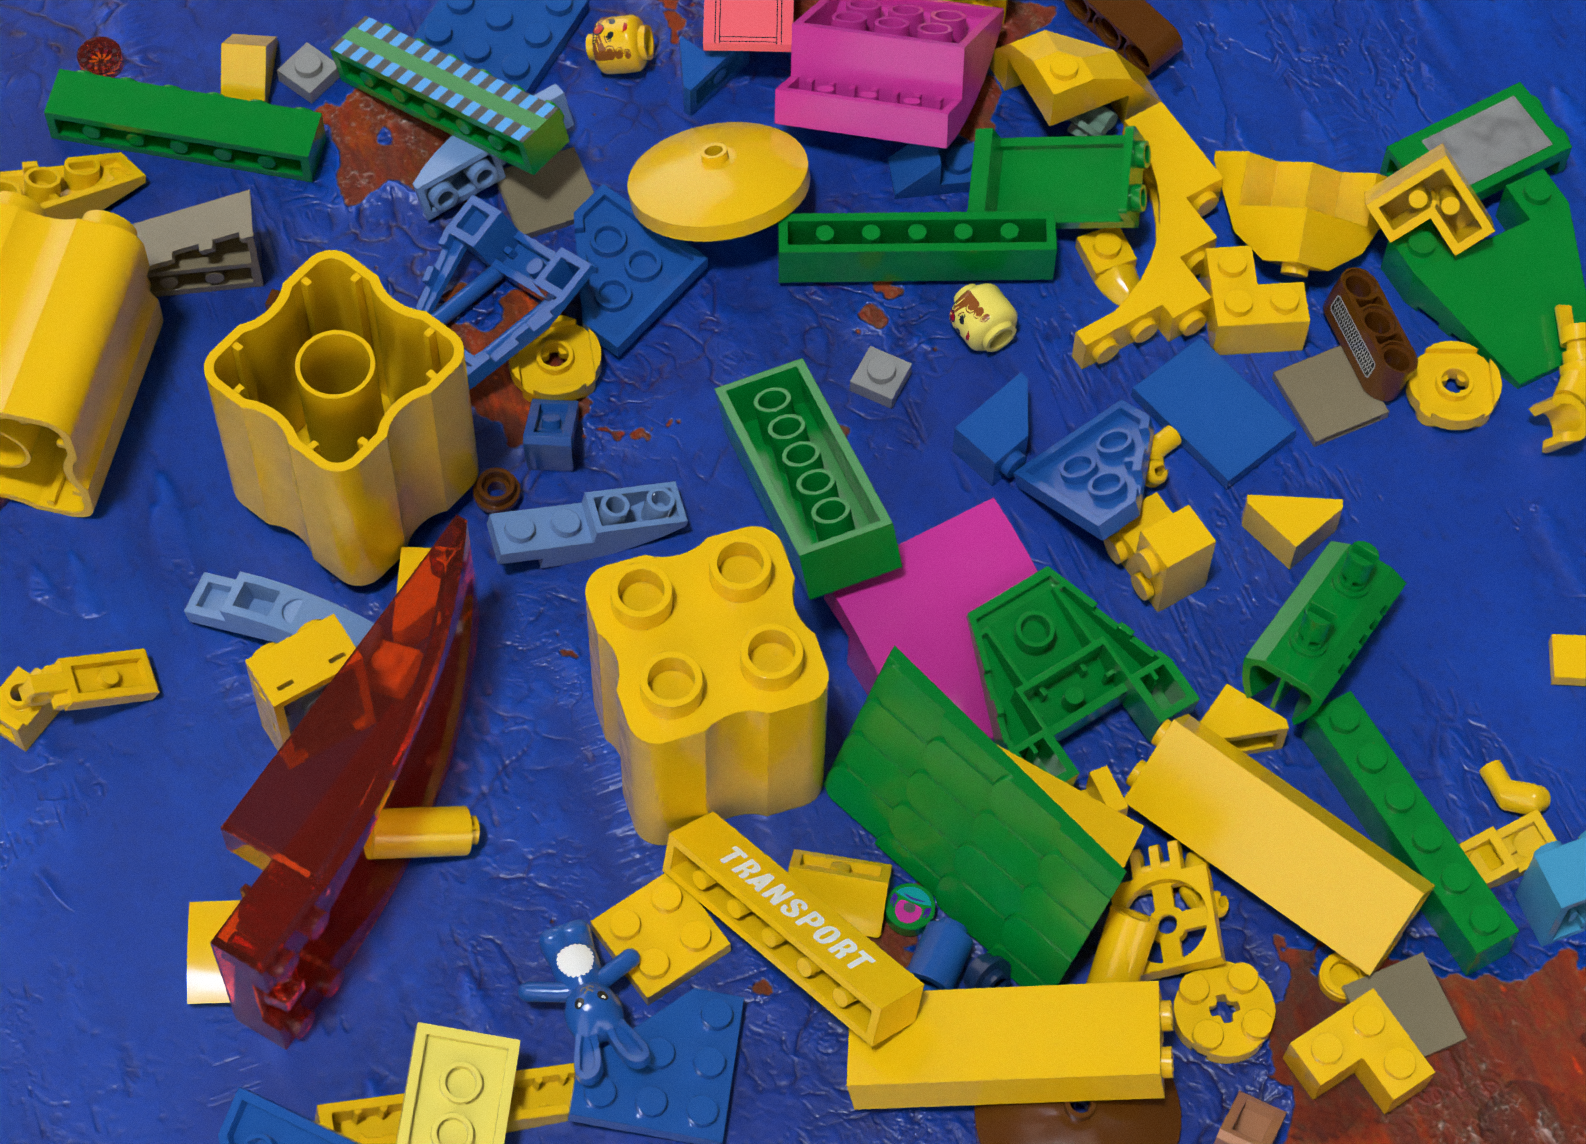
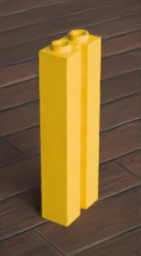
(1276, 842)
(1019, 1048)

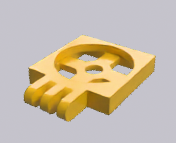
(1160, 880)

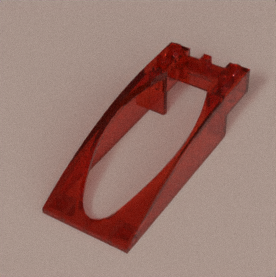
(364, 746)

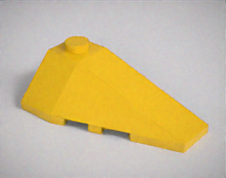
(76, 186)

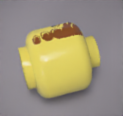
(983, 317)

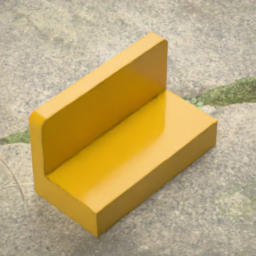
(847, 885)

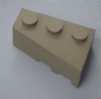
(204, 247)

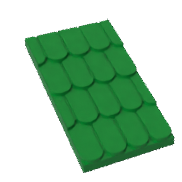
(978, 826)

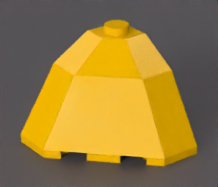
(1072, 76)
(1297, 210)

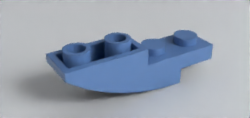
(465, 170)
(590, 529)
(264, 608)

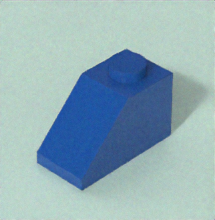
(996, 433)

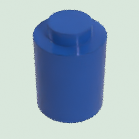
(941, 954)

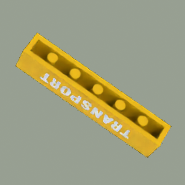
(793, 928)

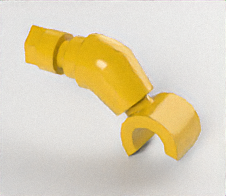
(1568, 404)

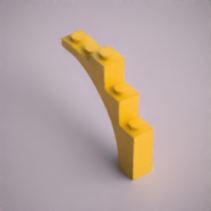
(1168, 296)

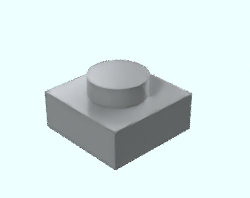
(308, 72)
(880, 377)

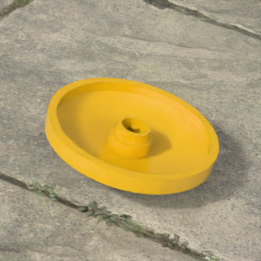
(719, 181)

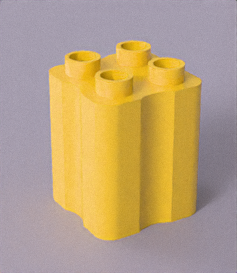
(70, 350)
(344, 416)
(708, 682)

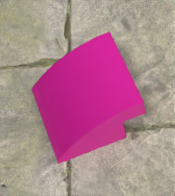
(888, 68)
(927, 604)

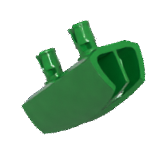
(1322, 626)

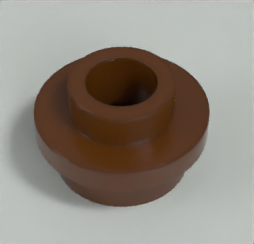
(492, 480)

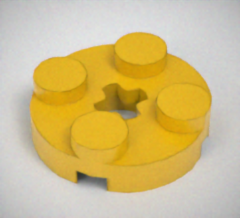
(572, 378)
(1449, 409)
(1208, 1034)

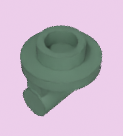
(1093, 122)

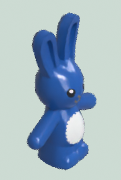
(591, 1008)

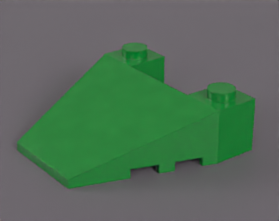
(1503, 287)
(1061, 663)

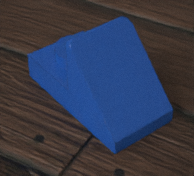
(706, 73)
(931, 170)
(551, 434)

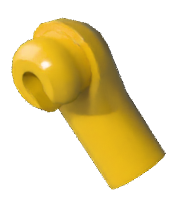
(1511, 794)

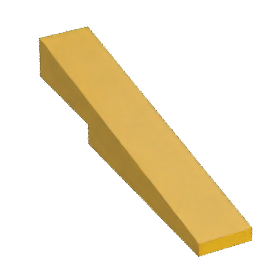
(537, 1100)

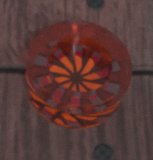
(101, 57)

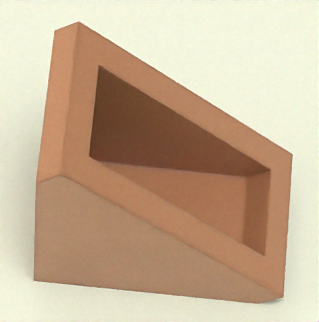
(1250, 1122)

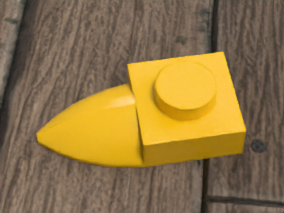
(1109, 262)

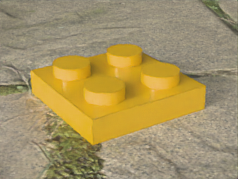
(668, 932)

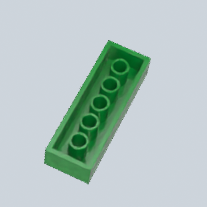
(808, 479)

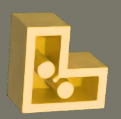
(1433, 190)
(1247, 314)
(1163, 552)
(1361, 1041)

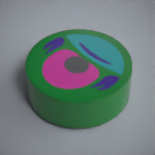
(909, 909)

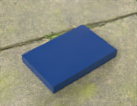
(1214, 412)

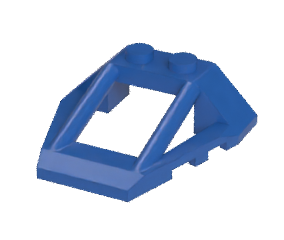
(510, 255)

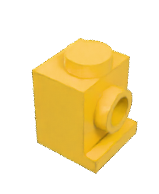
(18, 722)

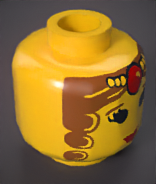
(620, 44)

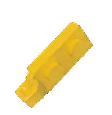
(92, 681)

